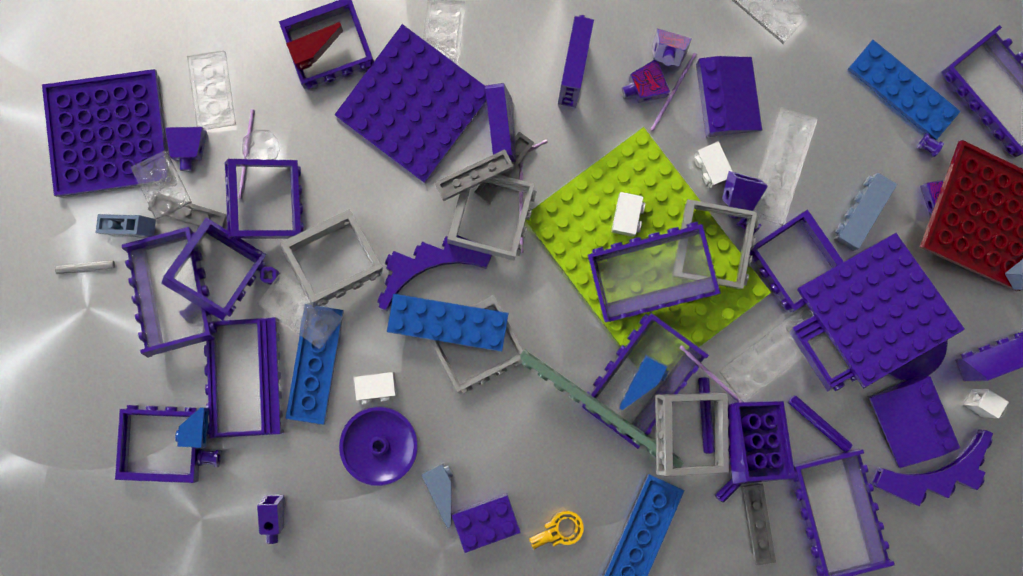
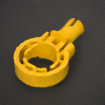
(546, 536)

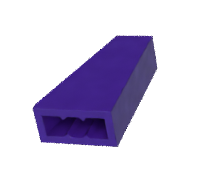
(501, 119)

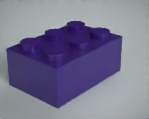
(486, 523)

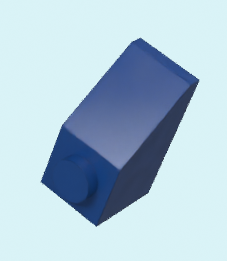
(194, 430)

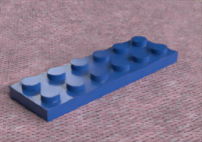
(904, 90)
(447, 322)
(313, 379)
(645, 528)

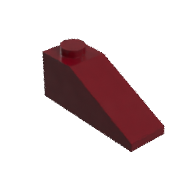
(312, 46)

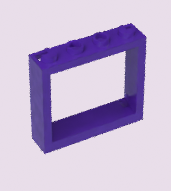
(320, 14)
(575, 61)
(232, 200)
(820, 240)
(239, 245)
(123, 447)

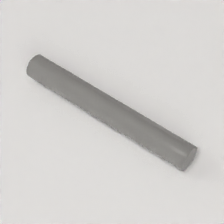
(84, 267)

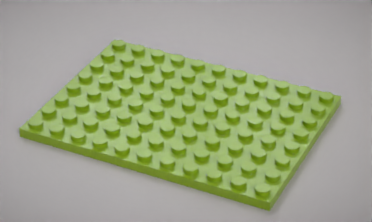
(582, 219)

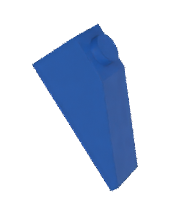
(645, 379)

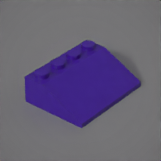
(728, 95)
(992, 360)
(914, 421)
(759, 442)

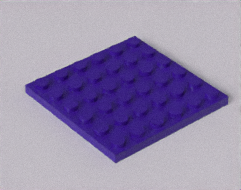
(413, 103)
(102, 130)
(880, 310)

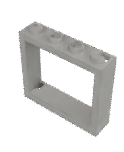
(503, 181)
(318, 232)
(748, 242)
(499, 369)
(664, 441)

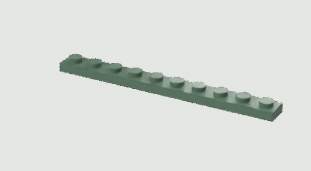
(593, 404)

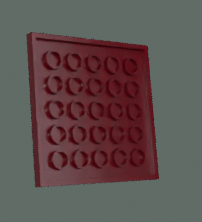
(979, 214)

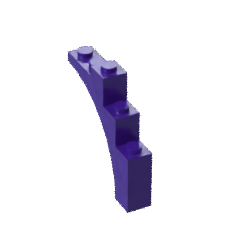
(427, 257)
(940, 481)

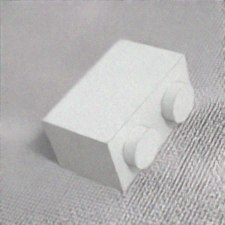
(713, 164)
(627, 214)
(375, 386)
(986, 403)

